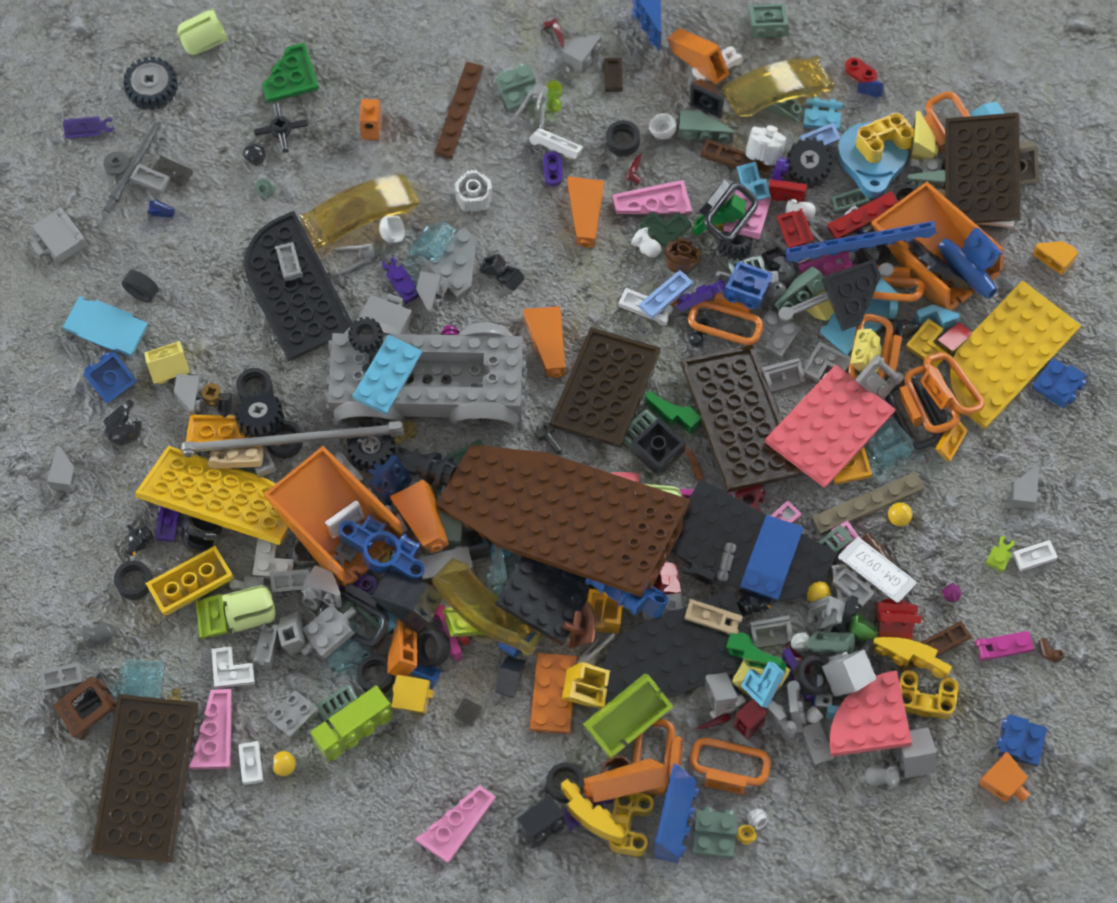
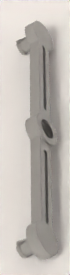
(787, 313)

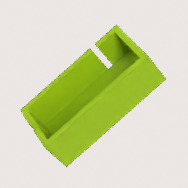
(628, 715)
(352, 724)

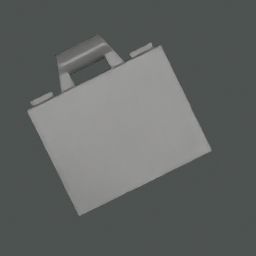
(58, 236)
(388, 312)

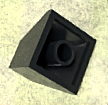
(707, 98)

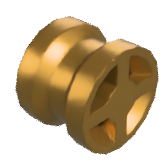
(212, 399)

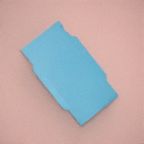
(105, 326)
(845, 339)

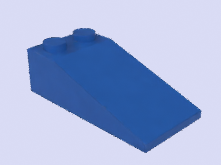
(771, 558)

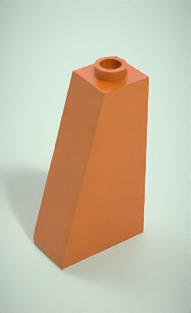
(699, 54)
(585, 205)
(547, 337)
(421, 513)
(626, 780)

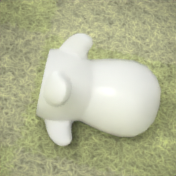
(808, 208)
(646, 244)

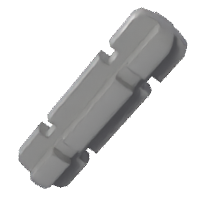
(726, 562)

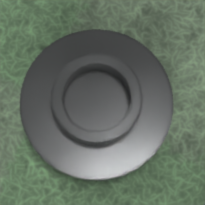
(116, 163)

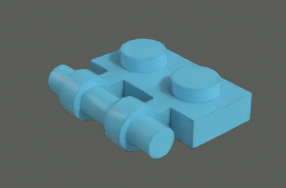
(818, 118)

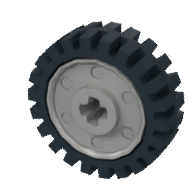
(150, 83)

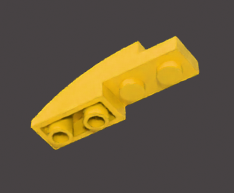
(906, 650)
(596, 819)

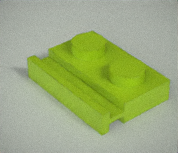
(211, 617)
(457, 625)

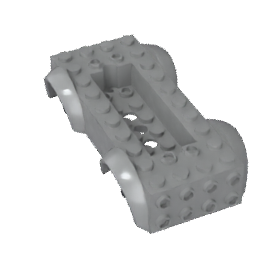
(482, 361)

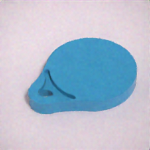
(869, 173)

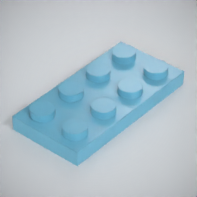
(387, 374)

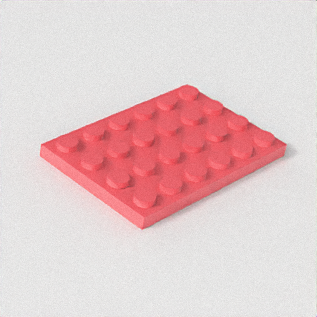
(829, 426)

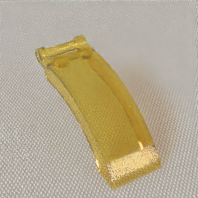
(776, 83)
(358, 207)
(476, 606)

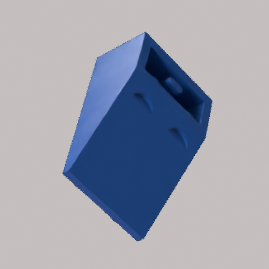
(649, 15)

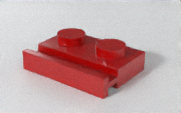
(787, 191)
(795, 228)

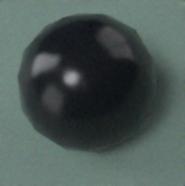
(254, 154)

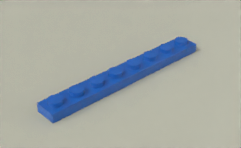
(867, 240)

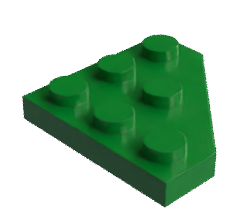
(291, 75)

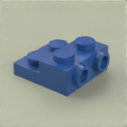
(747, 285)
(109, 377)
(1060, 383)
(1021, 740)

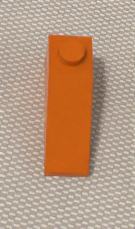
(403, 650)

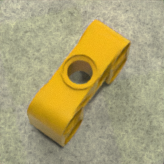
(892, 127)
(926, 704)
(623, 816)

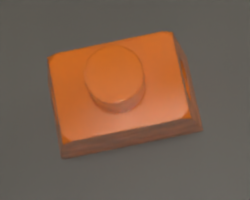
(370, 113)
(1006, 780)

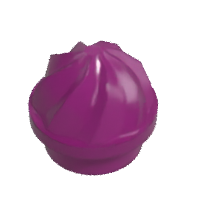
(450, 330)
(951, 593)

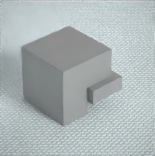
(848, 672)
(920, 757)

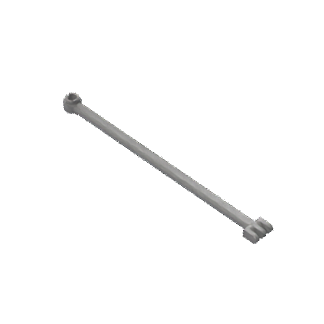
(190, 448)

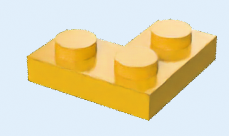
(923, 341)

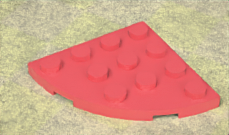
(871, 719)

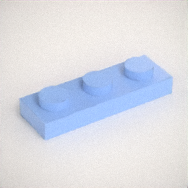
(665, 294)

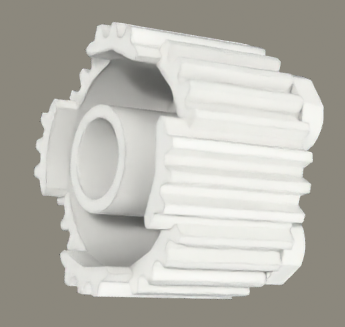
(765, 145)
(473, 191)

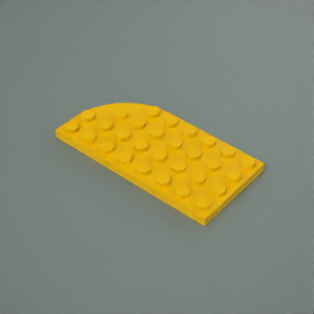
(1010, 350)
(213, 495)

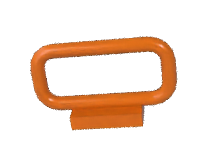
(934, 123)
(901, 278)
(736, 309)
(890, 346)
(941, 393)
(915, 408)
(673, 752)
(726, 780)

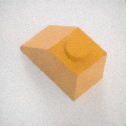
(1056, 255)

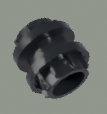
(435, 469)

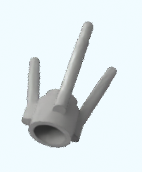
(538, 95)
(365, 251)
(589, 658)

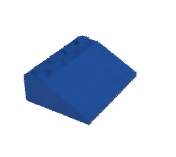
(675, 816)

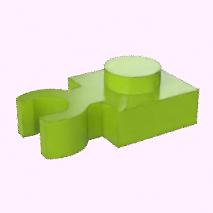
(999, 556)

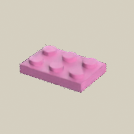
(755, 224)

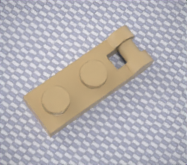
(236, 458)
(712, 617)

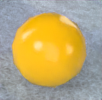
(900, 514)
(818, 591)
(284, 763)

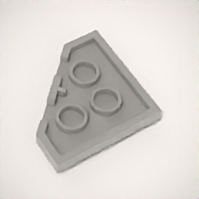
(456, 263)

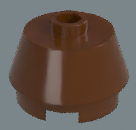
(681, 255)

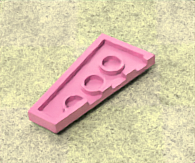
(660, 199)
(214, 740)
(453, 829)

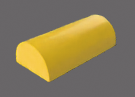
(189, 581)

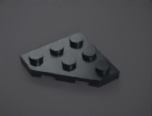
(936, 264)
(852, 292)

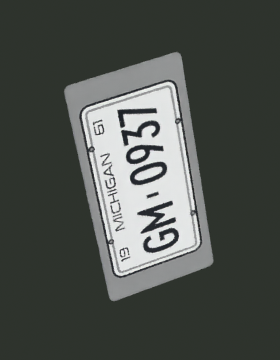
(877, 569)

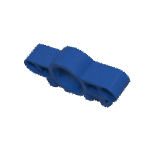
(373, 531)
(652, 602)

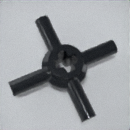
(280, 127)

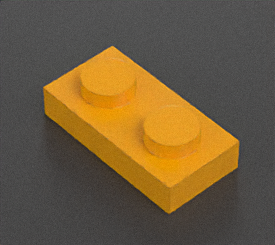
(951, 441)

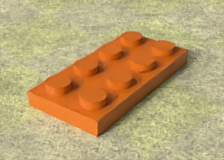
(549, 710)

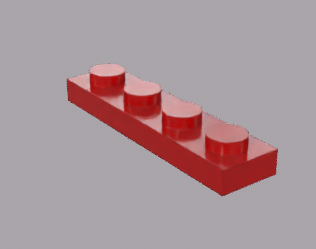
(861, 217)

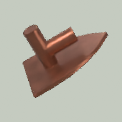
(582, 628)

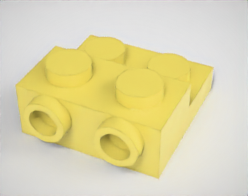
(865, 349)

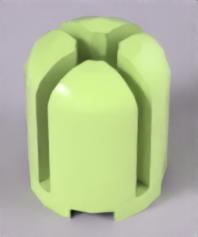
(201, 33)
(249, 608)

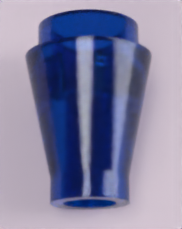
(872, 88)
(159, 209)

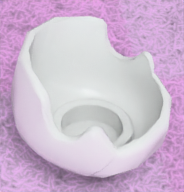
(662, 126)
(391, 229)

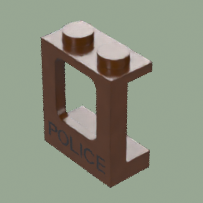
(71, 717)

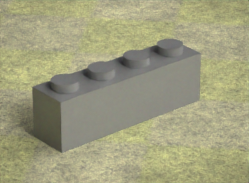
(436, 561)

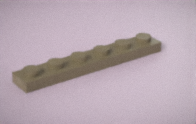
(868, 503)

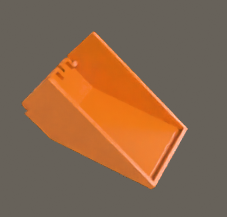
(929, 205)
(314, 495)

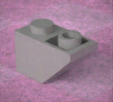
(581, 51)
(431, 290)
(188, 392)
(62, 472)
(1025, 490)
(322, 586)
(291, 632)

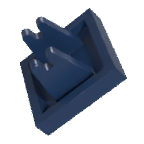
(388, 479)

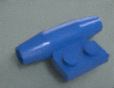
(973, 260)

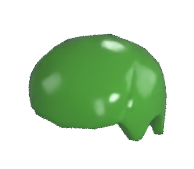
(862, 628)

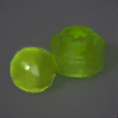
(554, 104)

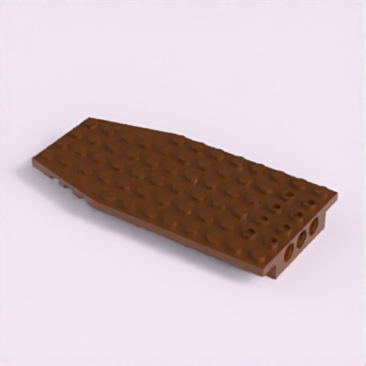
(566, 514)

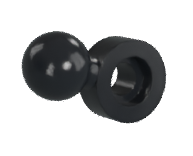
(696, 339)

